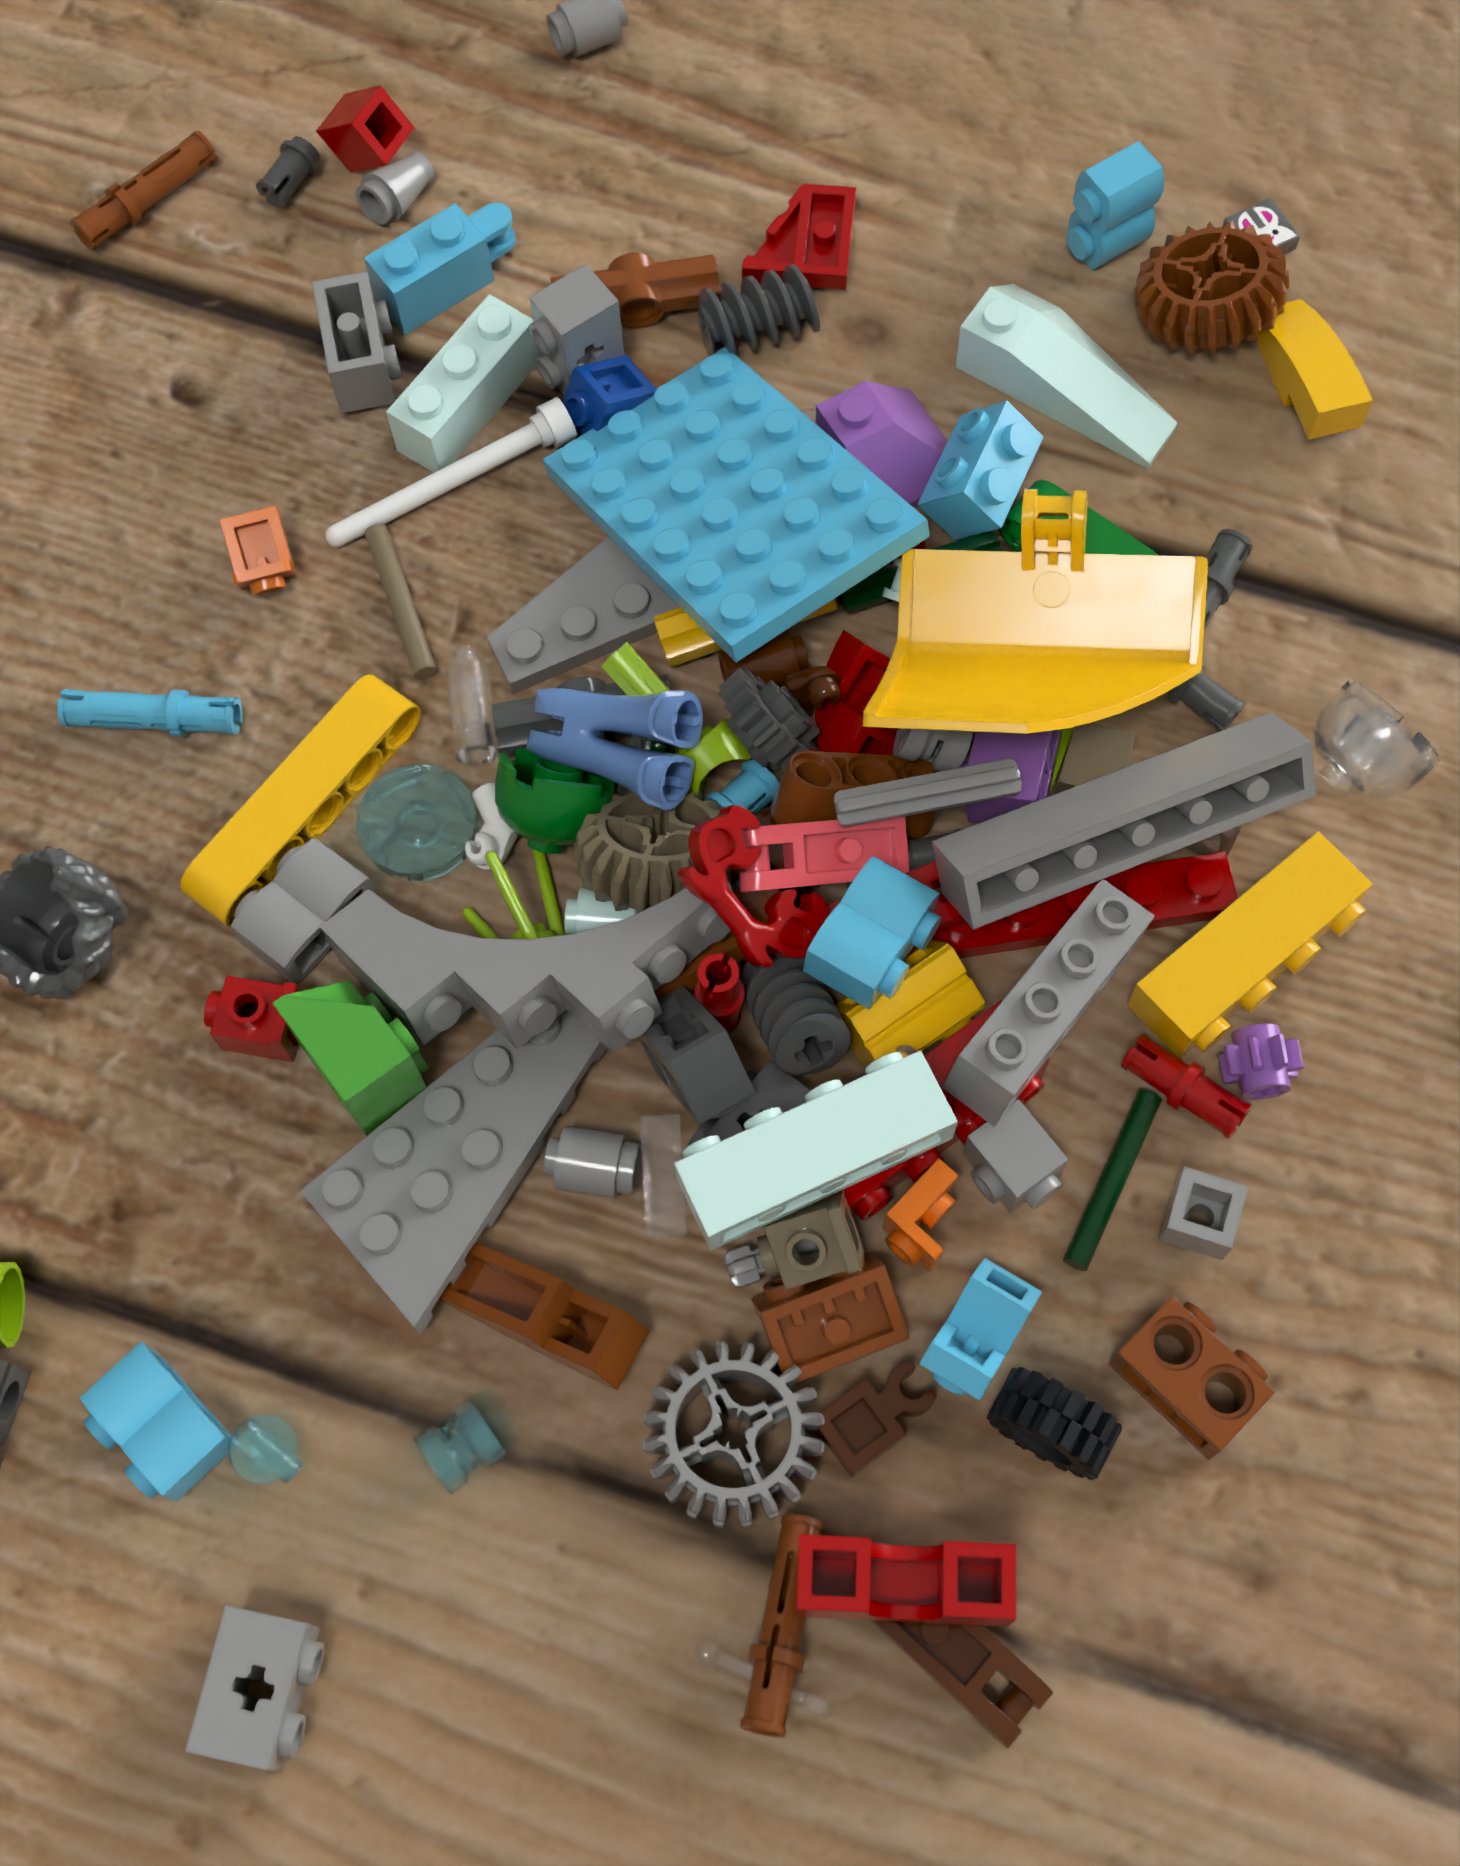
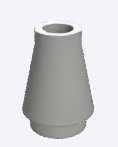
(392, 189)

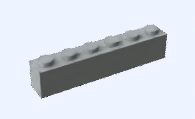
(1124, 819)

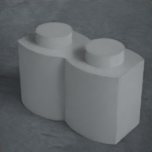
(286, 915)

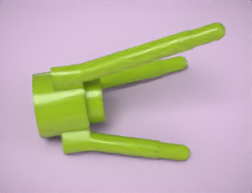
(526, 928)

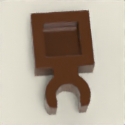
(864, 1423)

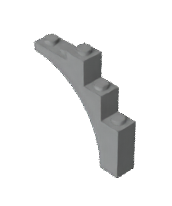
(520, 984)

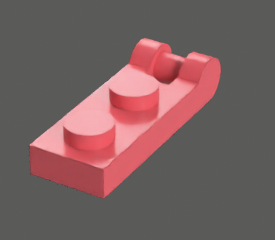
(823, 852)

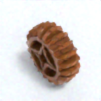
(1212, 288)

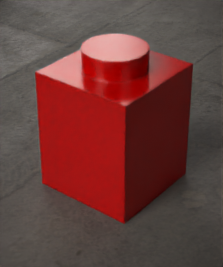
(365, 129)

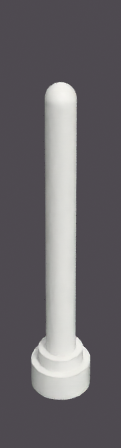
(547, 427)

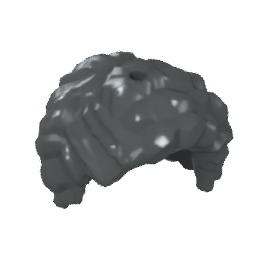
(56, 922)

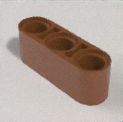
(815, 777)

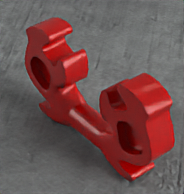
(719, 846)

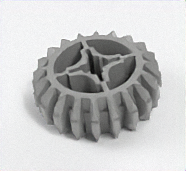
(707, 1449)

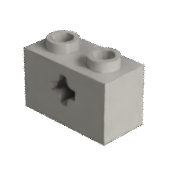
(574, 326)
(238, 1725)

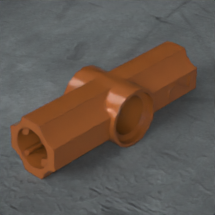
(652, 288)

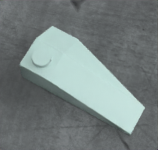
(1059, 370)

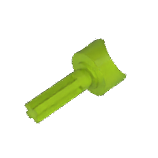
(715, 744)

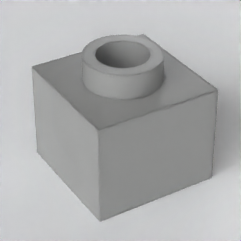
(1217, 1199)

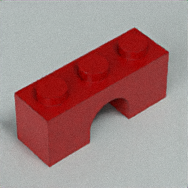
(906, 1583)

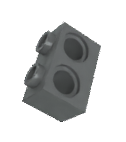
(695, 1058)

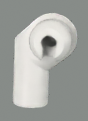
(494, 832)

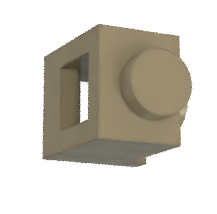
(828, 1226)

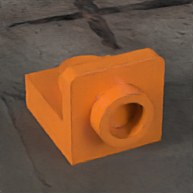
(923, 1203)

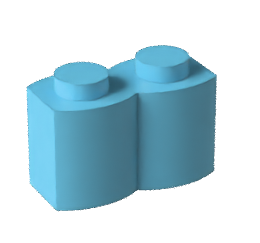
(1115, 205)
(872, 933)
(155, 1423)

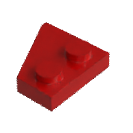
(811, 235)

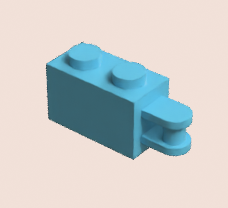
(439, 262)

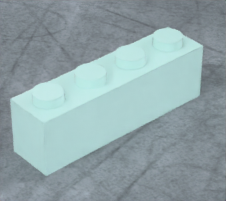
(814, 1148)

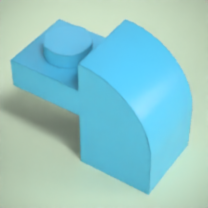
(980, 1330)

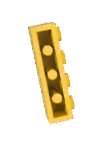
(1249, 946)

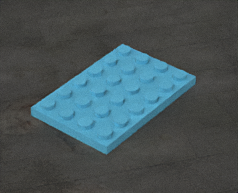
(735, 502)

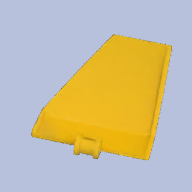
(1038, 631)

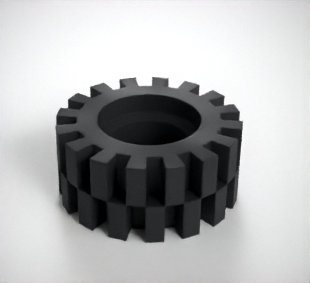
(1054, 1423)

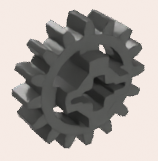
(767, 719)

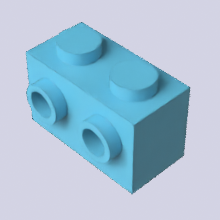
(980, 470)

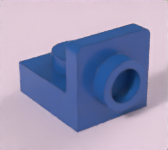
(603, 390)

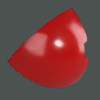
(860, 673)

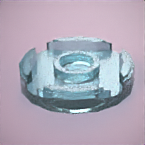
(417, 822)

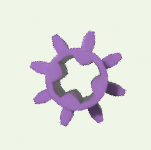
(1261, 1061)

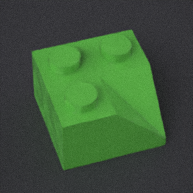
(356, 1049)

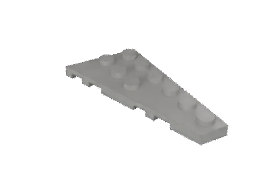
(579, 618)
(449, 1162)

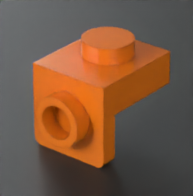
(258, 550)

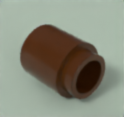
(771, 661)

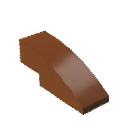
(547, 1315)

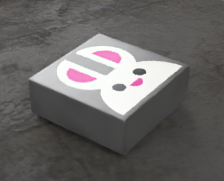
(1267, 220)

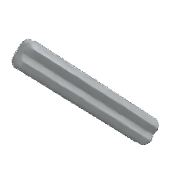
(927, 792)

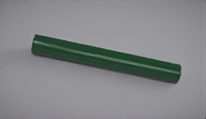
(1112, 1180)

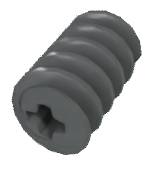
(756, 309)
(795, 1016)

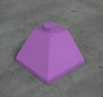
(886, 433)

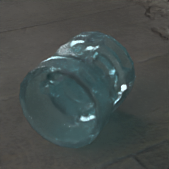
(460, 1446)

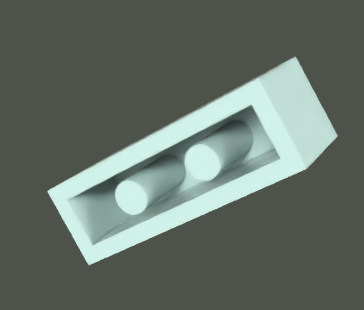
(463, 385)

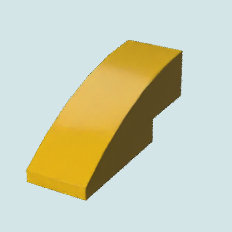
(1314, 372)

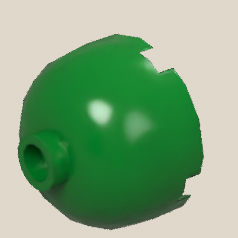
(547, 799)

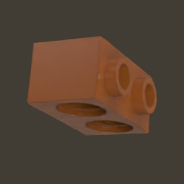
(1180, 1389)

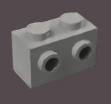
(354, 342)

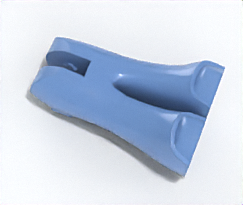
(652, 775)

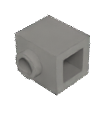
(1015, 1160)

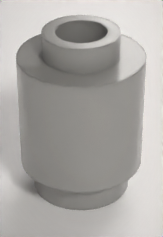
(585, 25)
(593, 1162)

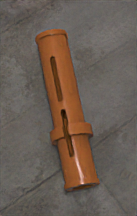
(128, 201)
(777, 1652)

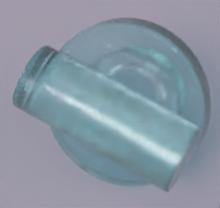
(264, 1450)

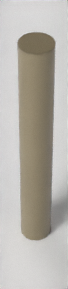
(400, 602)

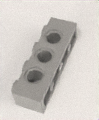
(1047, 1002)

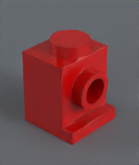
(258, 1035)

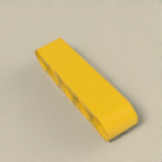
(302, 795)

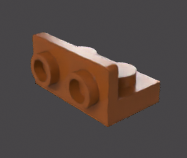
(831, 1318)

